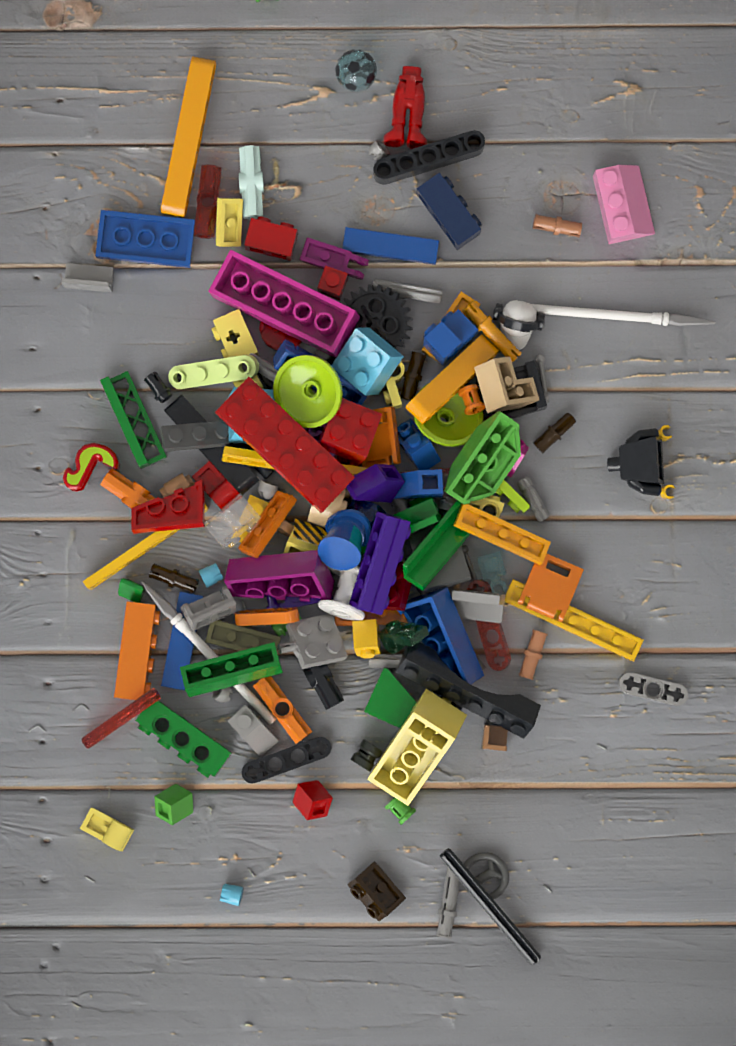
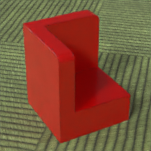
(312, 800)

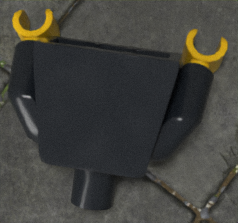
(642, 462)

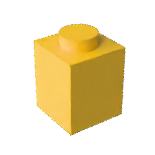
(366, 638)

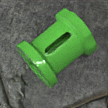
(400, 810)

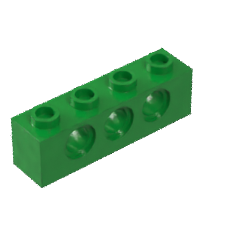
(217, 753)

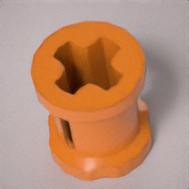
(475, 406)

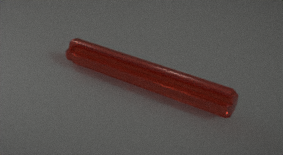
(121, 718)

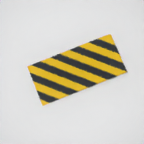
(308, 532)

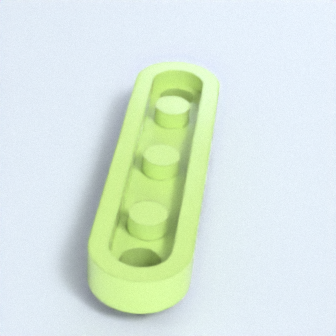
(213, 371)

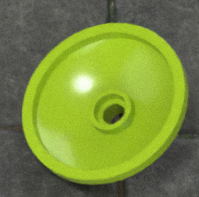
(294, 390)
(458, 425)

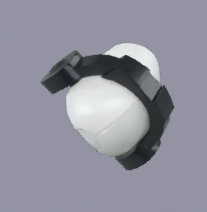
(518, 321)

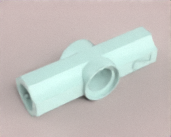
(251, 182)

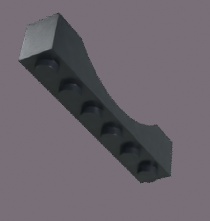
(426, 668)

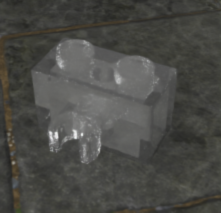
(232, 521)

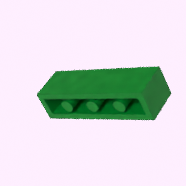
(231, 669)

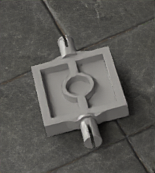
(316, 641)

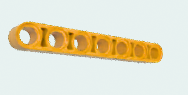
(188, 137)

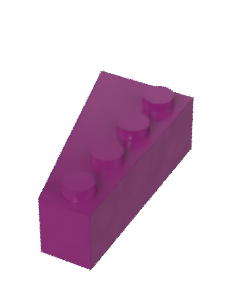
(280, 576)

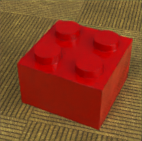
(350, 431)

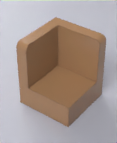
(494, 738)

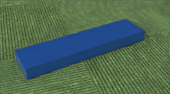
(390, 246)
(179, 649)

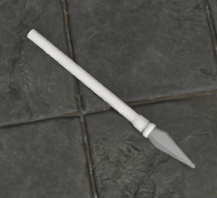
(653, 318)
(182, 625)

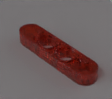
(484, 627)

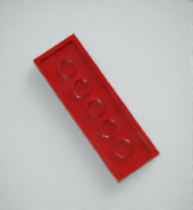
(284, 444)

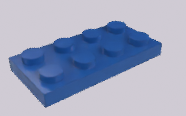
(145, 238)

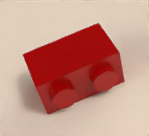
(271, 238)

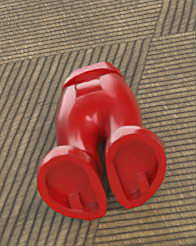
(408, 95)

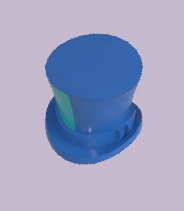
(345, 536)

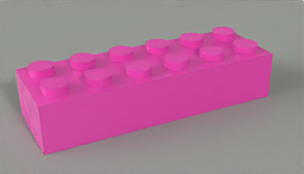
(284, 304)

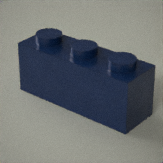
(449, 210)

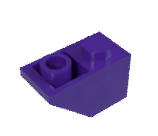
(376, 484)

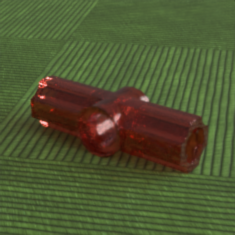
(208, 187)

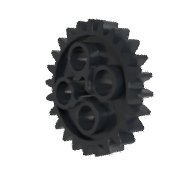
(390, 310)

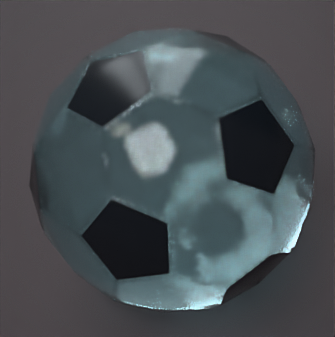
(356, 70)

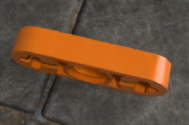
(266, 616)

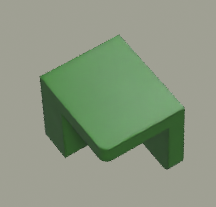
(173, 804)

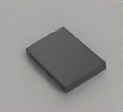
(452, 573)

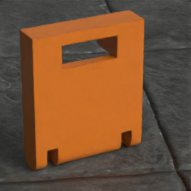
(386, 441)
(550, 590)

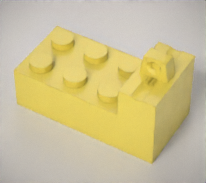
(417, 747)

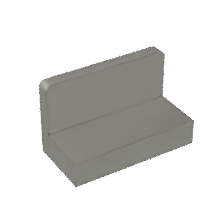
(88, 277)
(479, 605)

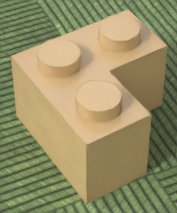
(501, 387)

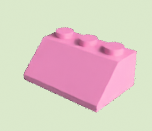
(623, 203)

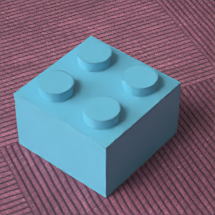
(367, 361)

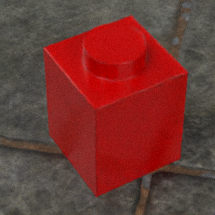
(332, 283)

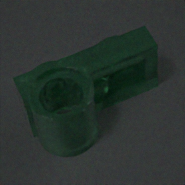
(400, 634)

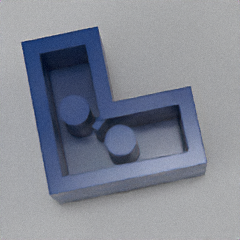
(449, 336)

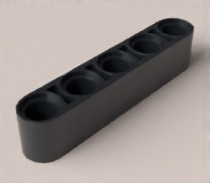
(436, 148)
(237, 474)

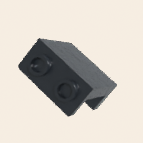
(528, 370)

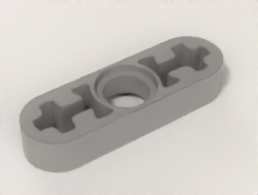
(671, 687)

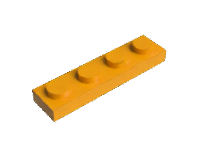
(502, 533)

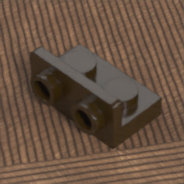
(376, 892)

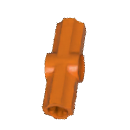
(129, 492)
(272, 696)

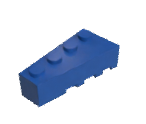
(445, 632)

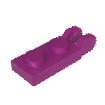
(322, 254)

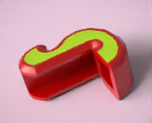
(85, 463)

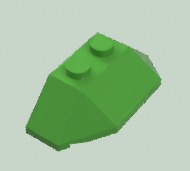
(484, 459)

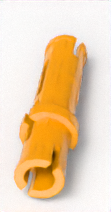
(490, 330)

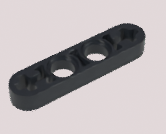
(287, 763)

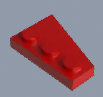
(176, 511)

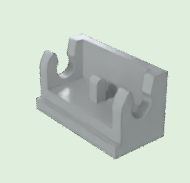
(209, 609)

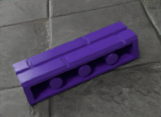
(380, 563)

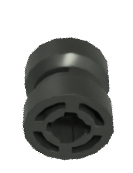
(362, 759)

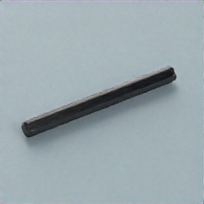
(490, 906)

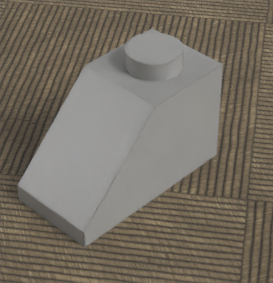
(253, 730)

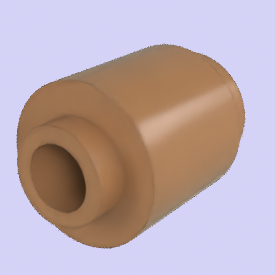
(177, 482)

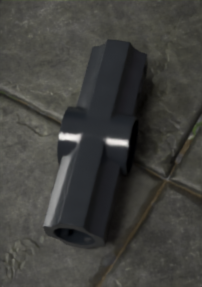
(321, 679)

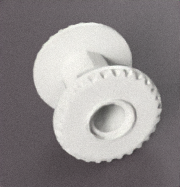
(340, 605)

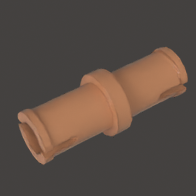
(557, 225)
(533, 654)

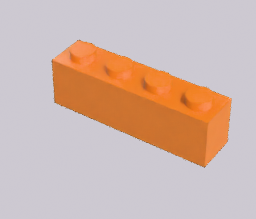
(136, 650)

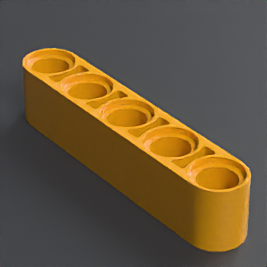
(451, 379)

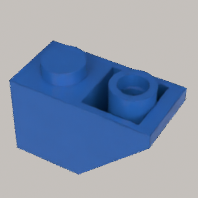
(417, 446)
(421, 484)

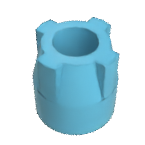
(210, 575)
(231, 894)

